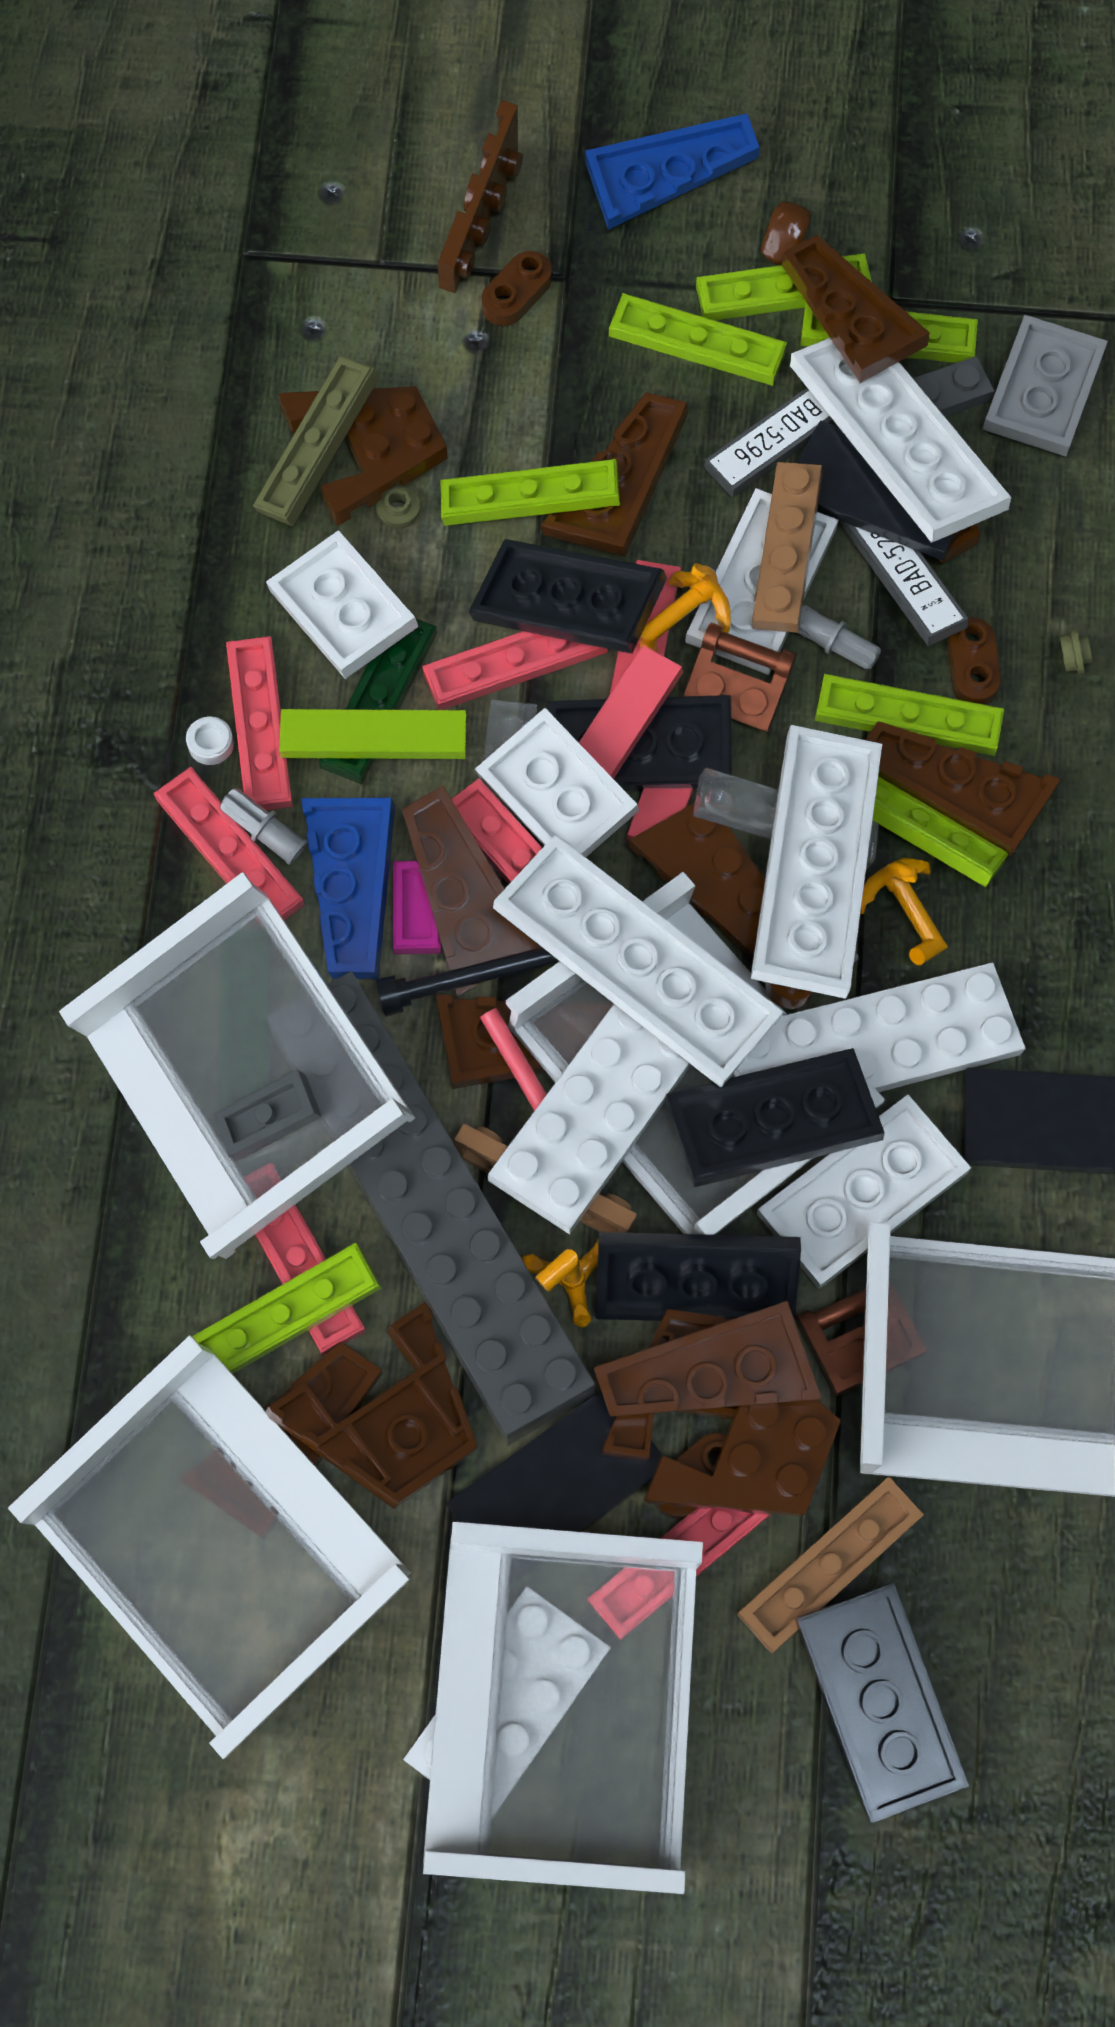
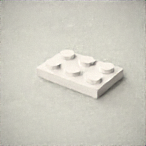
(342, 604)
(556, 786)

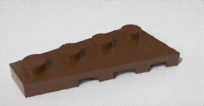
(975, 792)

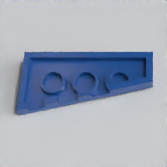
(660, 167)
(351, 869)

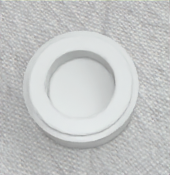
(209, 740)

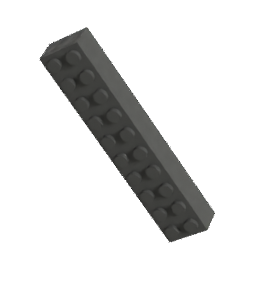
(462, 1254)

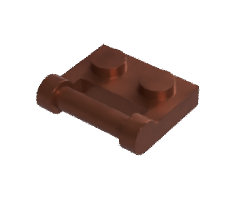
(751, 698)
(844, 1356)

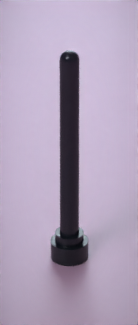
(398, 993)

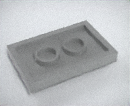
(1045, 385)

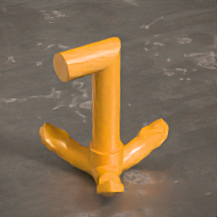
(703, 587)
(897, 878)
(568, 1273)

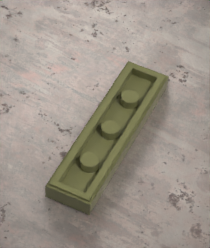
(316, 440)

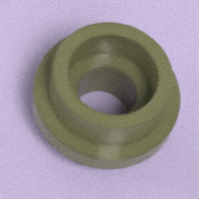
(398, 517)
(1075, 651)

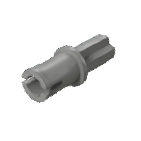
(837, 638)
(263, 825)

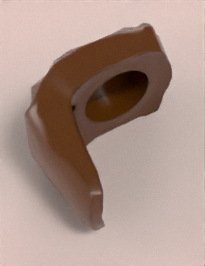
(785, 230)

